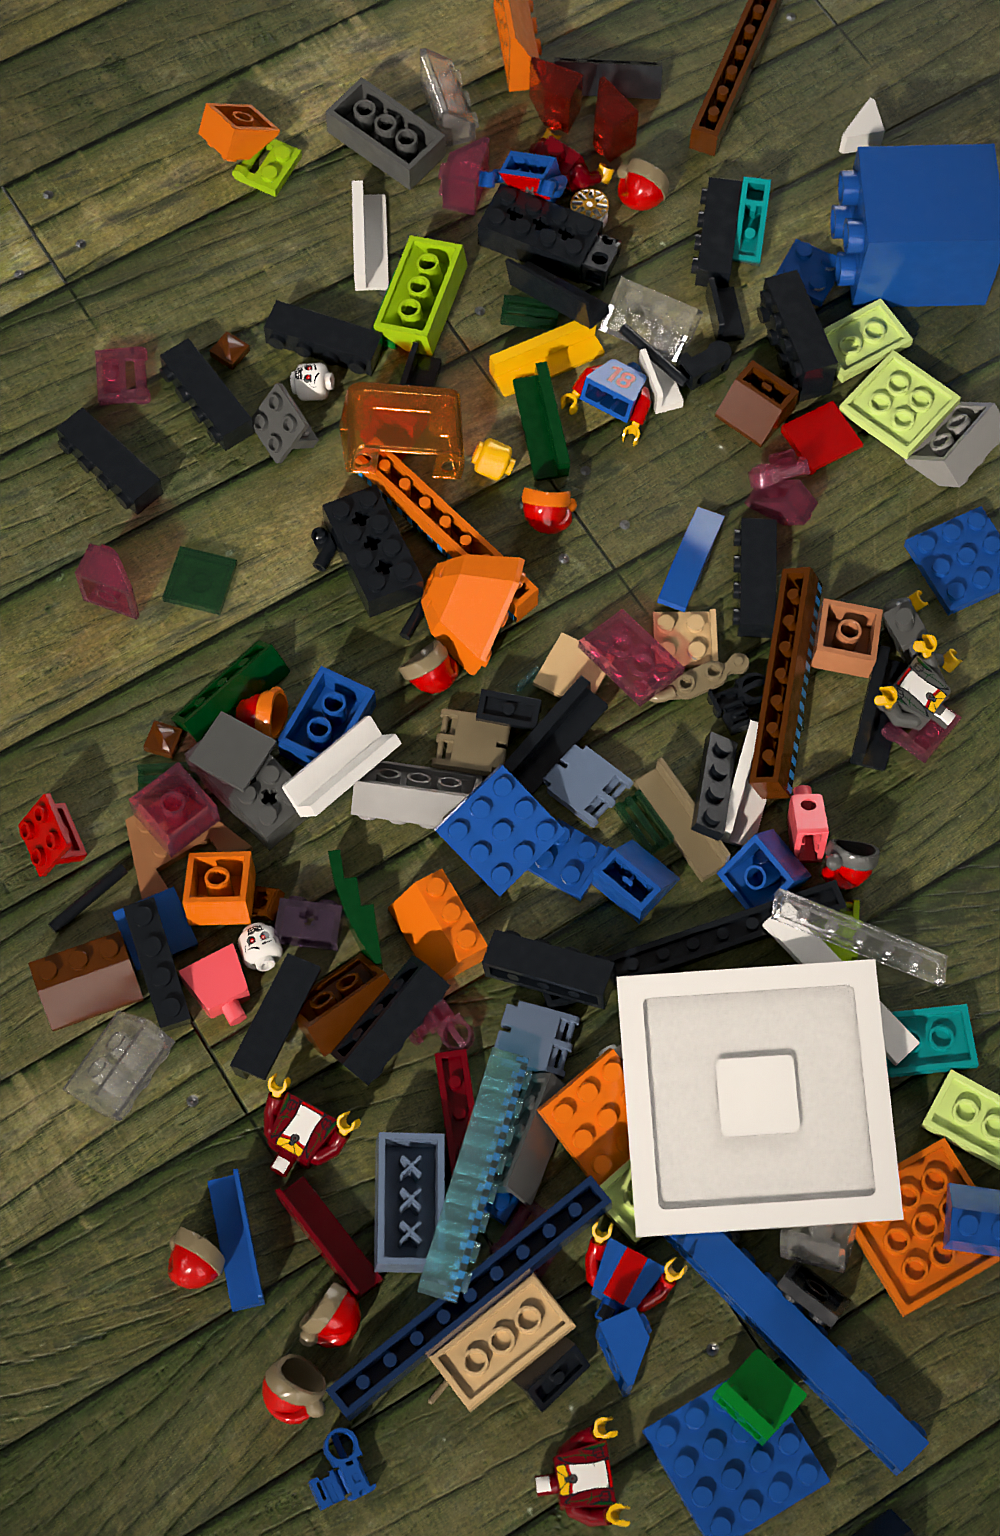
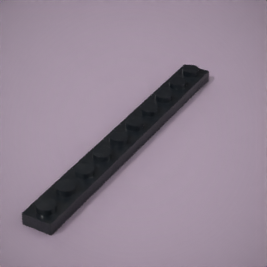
(705, 940)

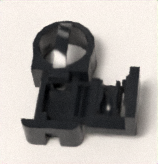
(735, 708)

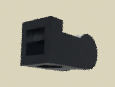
(600, 261)
(705, 365)

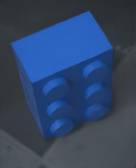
(323, 715)

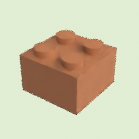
(846, 638)

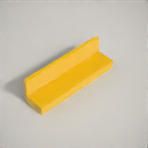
(561, 349)

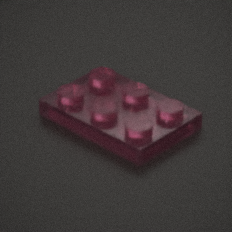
(631, 657)

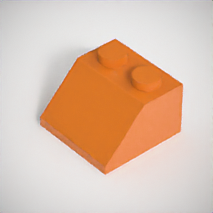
(236, 130)

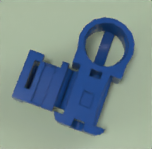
(347, 1479)

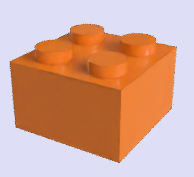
(219, 888)

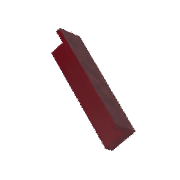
(329, 1238)

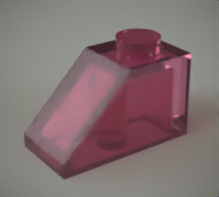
(785, 501)

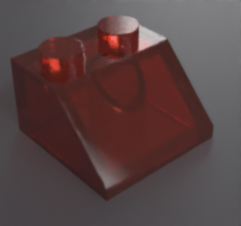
(555, 94)
(614, 122)

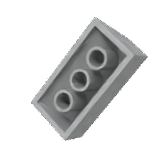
(410, 793)

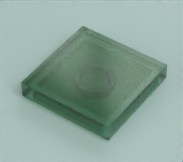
(200, 580)

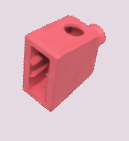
(808, 818)
(218, 984)

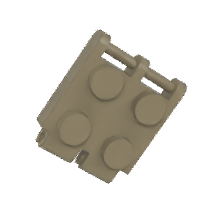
(470, 744)

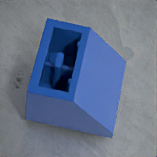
(633, 879)

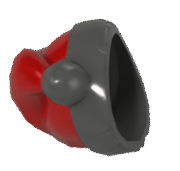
(849, 862)

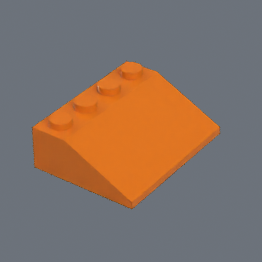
(517, 40)

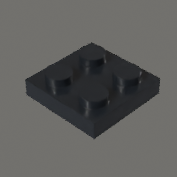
(813, 1293)

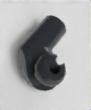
(325, 547)

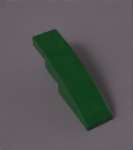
(359, 918)

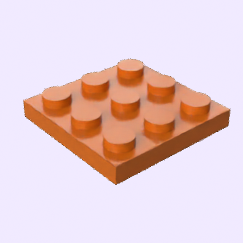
(592, 1117)

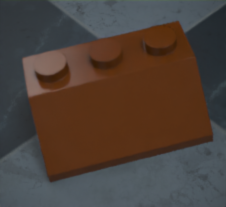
(85, 981)
(340, 1002)

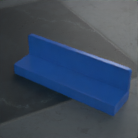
(236, 1242)

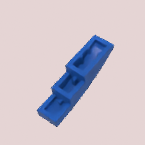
(690, 559)

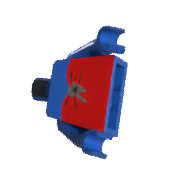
(528, 173)

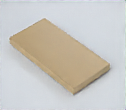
(502, 1342)

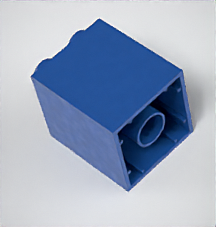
(919, 225)

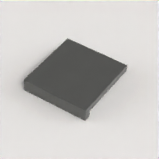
(232, 751)

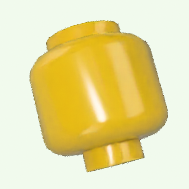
(493, 459)

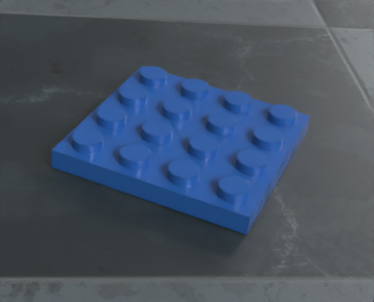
(725, 1473)

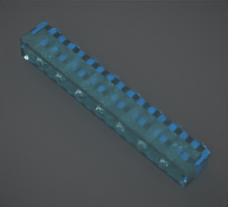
(473, 1176)

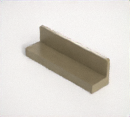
(676, 810)

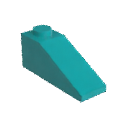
(751, 219)

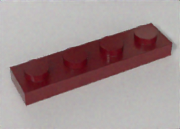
(455, 1097)

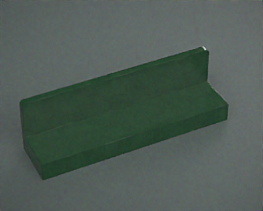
(542, 424)
(248, 675)

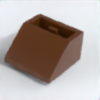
(757, 403)

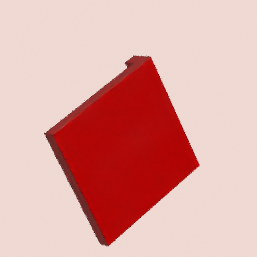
(821, 436)

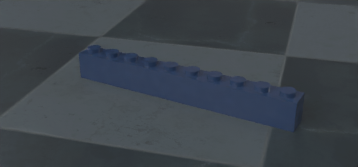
(487, 1285)

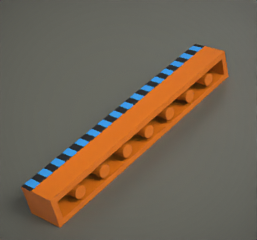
(437, 520)

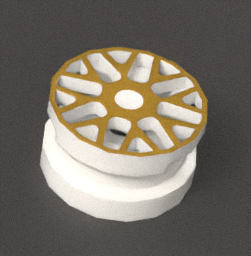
(596, 204)

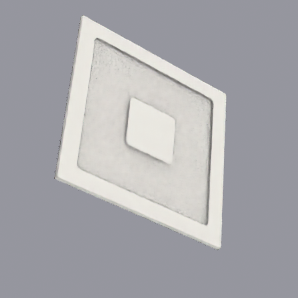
(757, 1098)

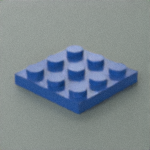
(959, 559)
(500, 830)

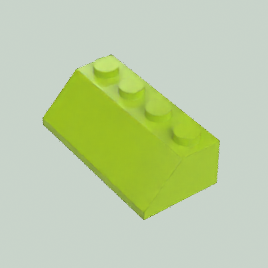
(422, 293)

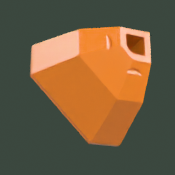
(469, 603)

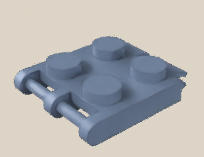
(586, 783)
(537, 1035)

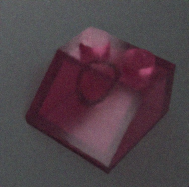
(461, 176)
(105, 581)

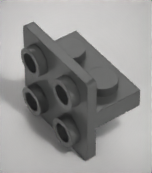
(282, 425)

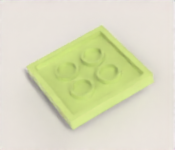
(899, 404)

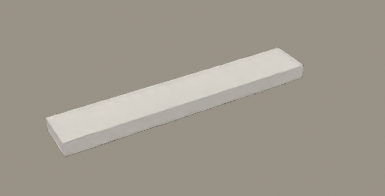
(811, 949)

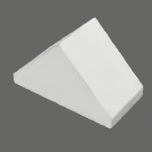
(864, 130)

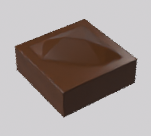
(229, 350)
(163, 740)
(266, 903)

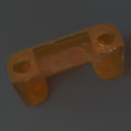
(402, 421)

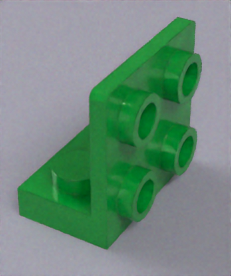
(759, 1396)

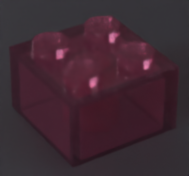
(174, 809)

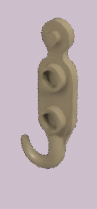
(702, 679)

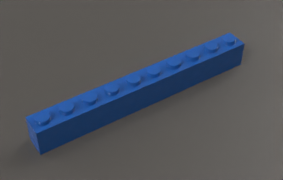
(804, 1347)

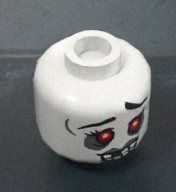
(311, 381)
(259, 946)

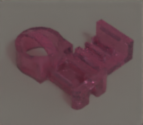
(781, 467)
(443, 1017)

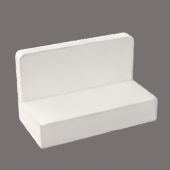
(662, 388)

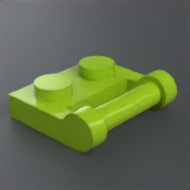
(274, 169)

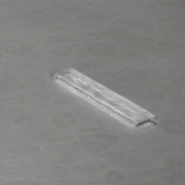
(859, 937)

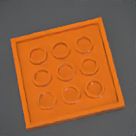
(910, 1251)

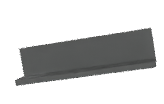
(531, 1141)

